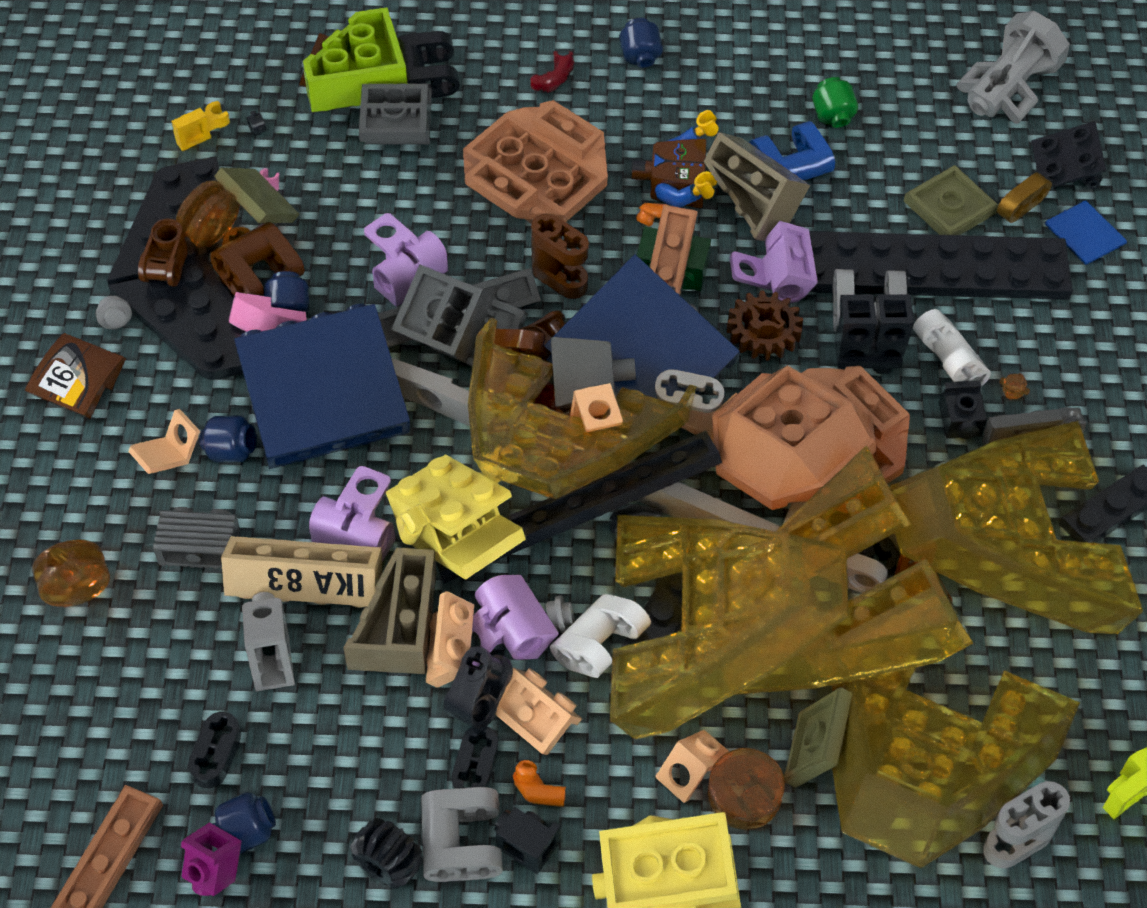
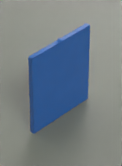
(1086, 232)

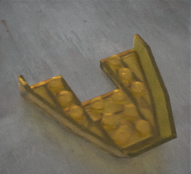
(544, 447)
(991, 531)
(746, 612)
(930, 777)

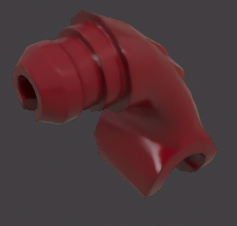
(553, 79)

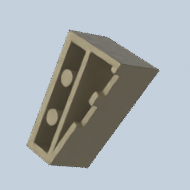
(756, 183)
(397, 621)

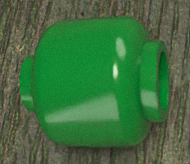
(835, 102)

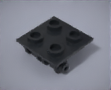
(1071, 156)

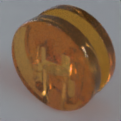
(208, 213)
(70, 573)
(746, 788)

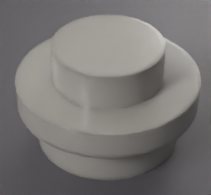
(113, 312)
(560, 613)

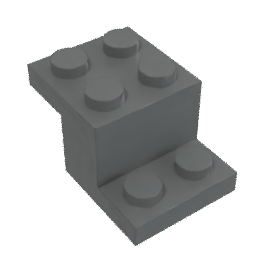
(395, 114)
(450, 314)

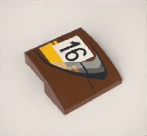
(75, 374)

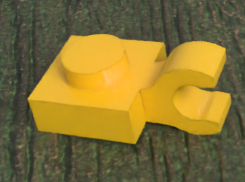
(196, 125)

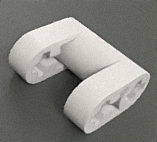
(951, 348)
(580, 644)

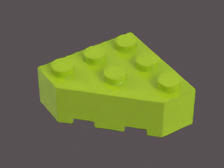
(355, 56)

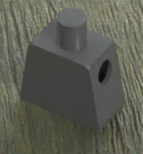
(584, 365)

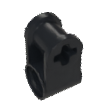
(476, 690)

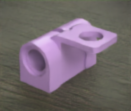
(403, 257)
(786, 266)
(352, 517)
(512, 618)

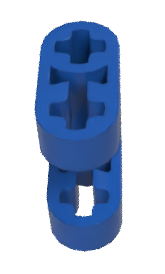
(813, 153)

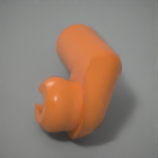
(649, 212)
(534, 789)

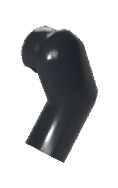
(633, 510)

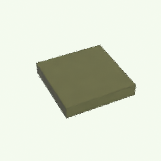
(256, 195)
(951, 202)
(818, 737)

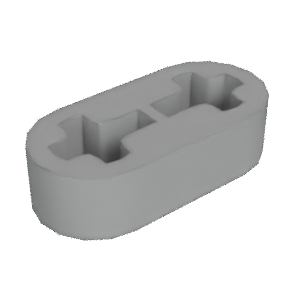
(683, 381)

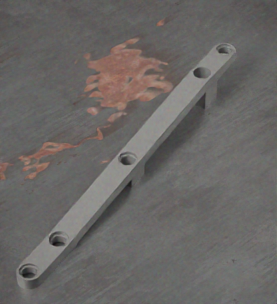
(676, 500)

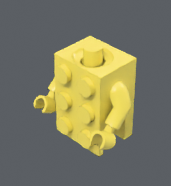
(454, 514)
(668, 864)

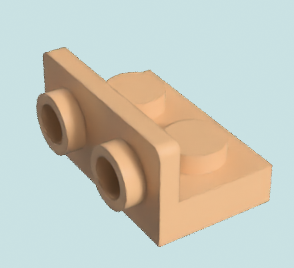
(448, 638)
(536, 711)

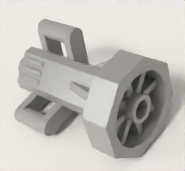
(1029, 47)

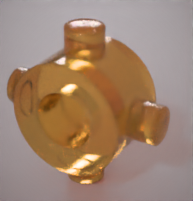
(1014, 386)

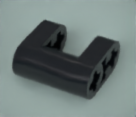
(415, 58)

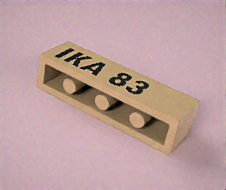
(301, 571)

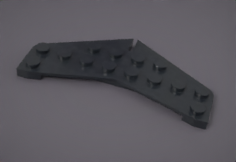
(197, 310)

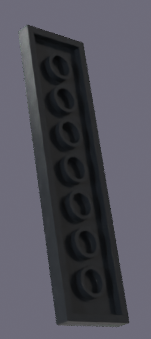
(946, 264)

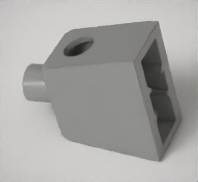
(267, 626)

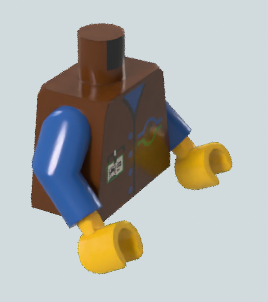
(679, 166)

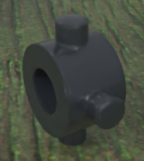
(256, 123)

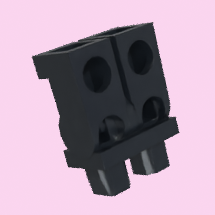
(872, 337)

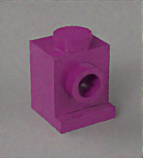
(206, 869)

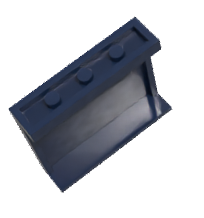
(652, 326)
(322, 385)

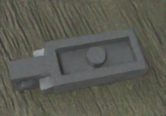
(1018, 424)

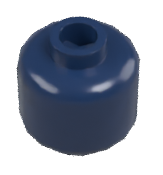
(641, 42)
(288, 291)
(228, 438)
(246, 819)

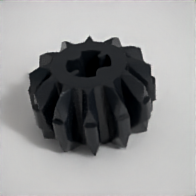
(386, 853)

